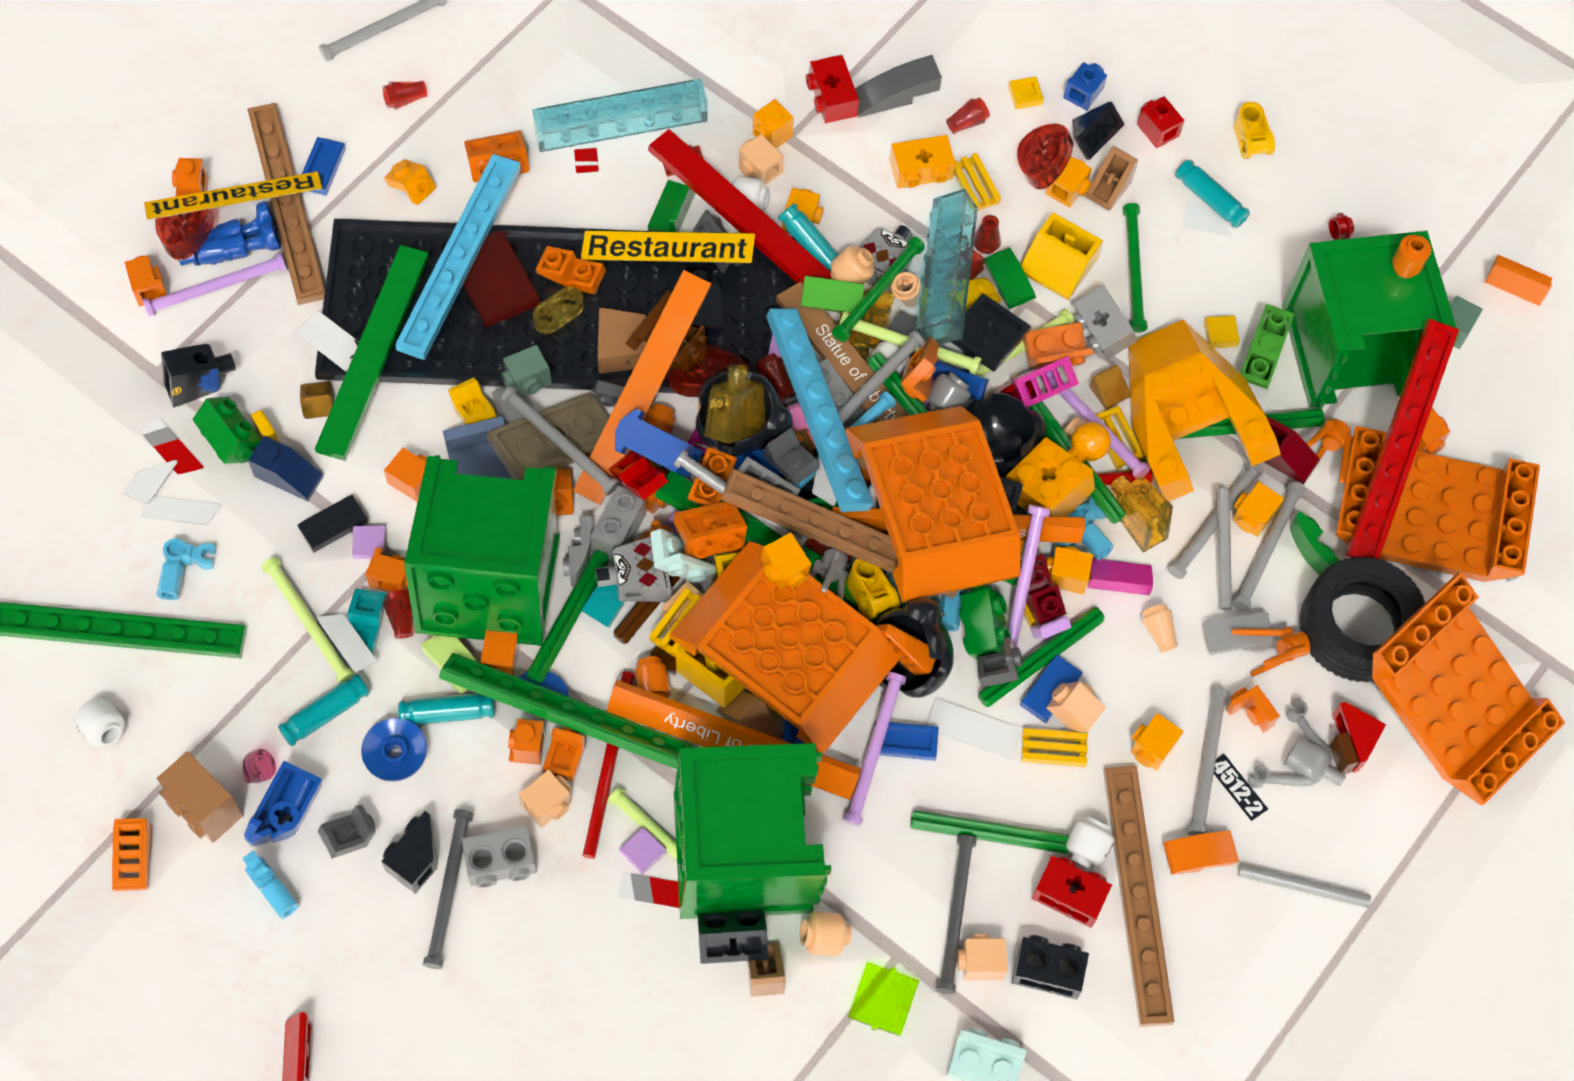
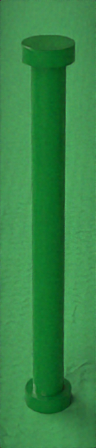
(1138, 322)
(842, 331)

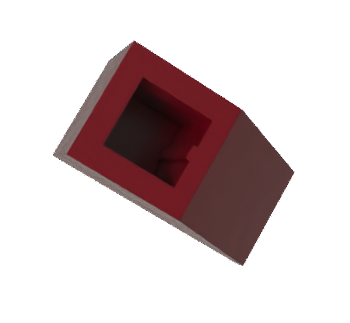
(1296, 457)

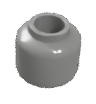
(948, 392)

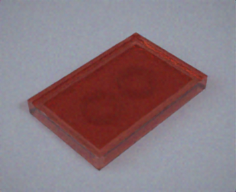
(499, 282)

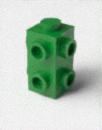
(226, 430)
(983, 621)

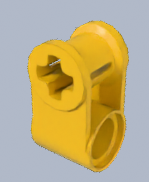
(1253, 135)
(871, 589)

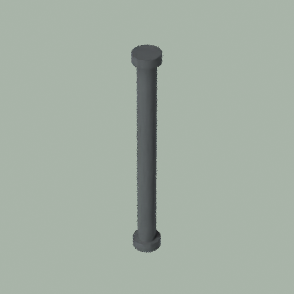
(433, 960)
(946, 982)

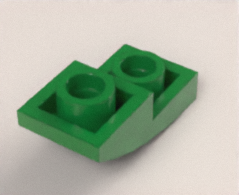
(1009, 278)
(1306, 536)

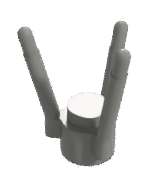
(832, 569)

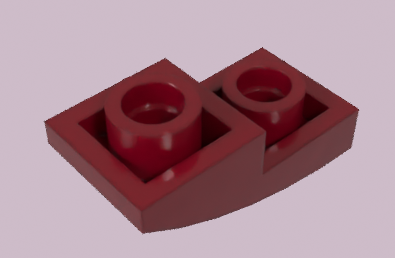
(1043, 596)

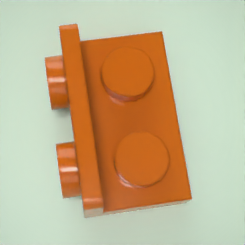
(506, 145)
(1054, 343)
(919, 370)
(711, 529)

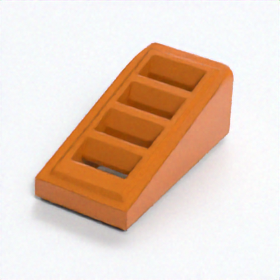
(912, 651)
(123, 826)

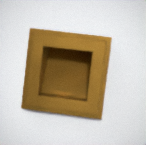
(1110, 387)
(316, 399)

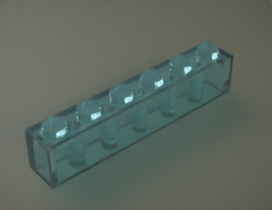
(620, 115)
(947, 268)

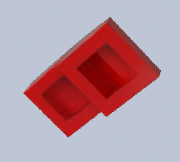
(638, 475)

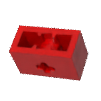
(832, 89)
(1055, 885)

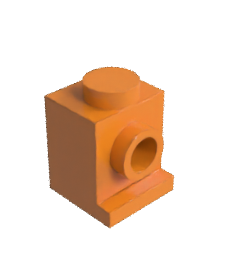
(189, 176)
(144, 279)
(386, 572)
(527, 742)

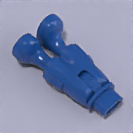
(229, 239)

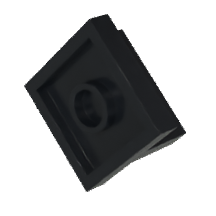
(991, 332)

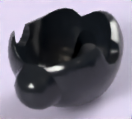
(777, 417)
(1008, 428)
(923, 621)

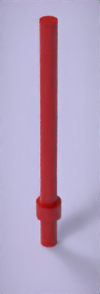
(602, 791)

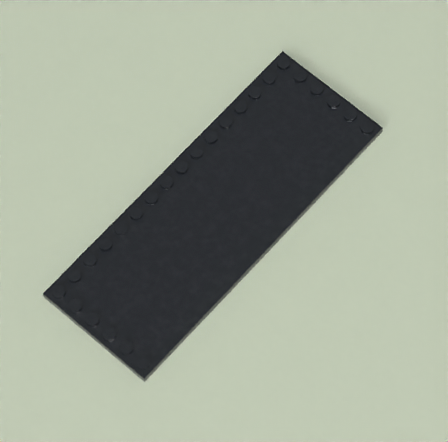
(467, 349)

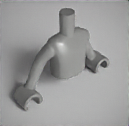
(1308, 757)

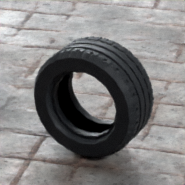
(1354, 576)

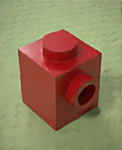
(1160, 121)

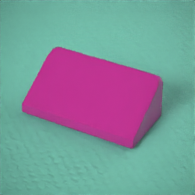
(1121, 577)

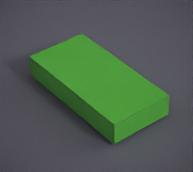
(831, 294)

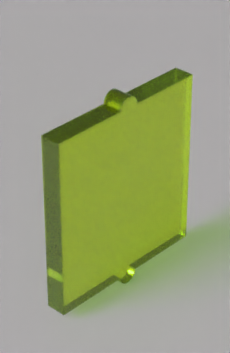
(883, 999)

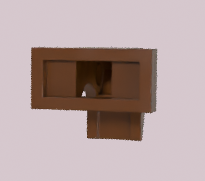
(692, 349)

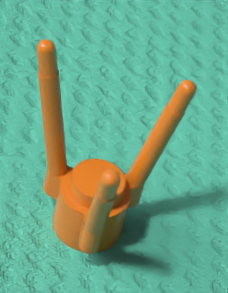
(1334, 436)
(1288, 647)

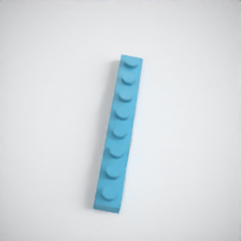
(458, 257)
(819, 410)

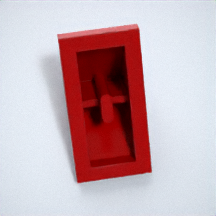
(1362, 729)

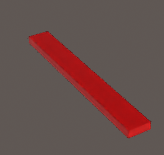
(736, 208)
(1402, 440)

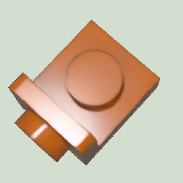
(1258, 707)

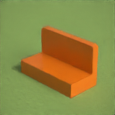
(1519, 280)

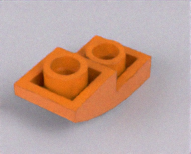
(566, 269)
(719, 464)
(1201, 852)

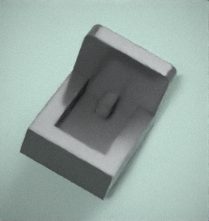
(1000, 666)
(348, 832)

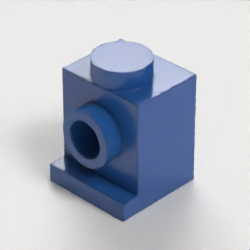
(1088, 81)

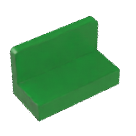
(671, 208)

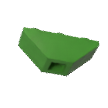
(1266, 346)

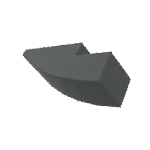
(898, 86)

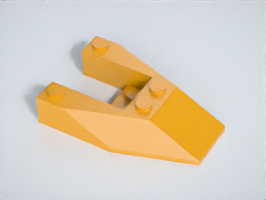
(1182, 388)

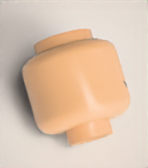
(853, 265)
(825, 933)

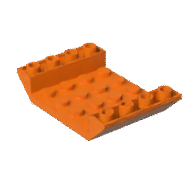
(940, 501)
(1449, 512)
(789, 646)
(1461, 695)

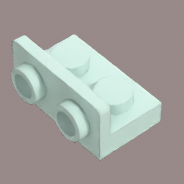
(669, 557)
(985, 1058)

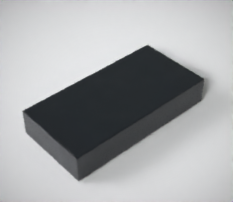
(332, 523)

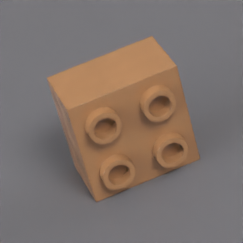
(198, 798)

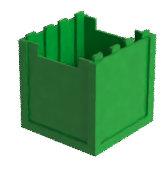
(1358, 317)
(482, 553)
(745, 830)

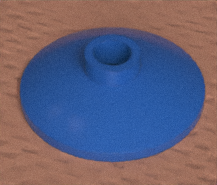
(391, 735)

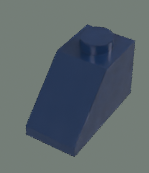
(284, 468)

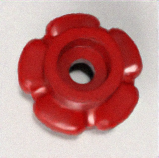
(1341, 227)

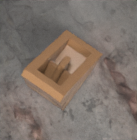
(1112, 178)
(751, 713)
(767, 976)

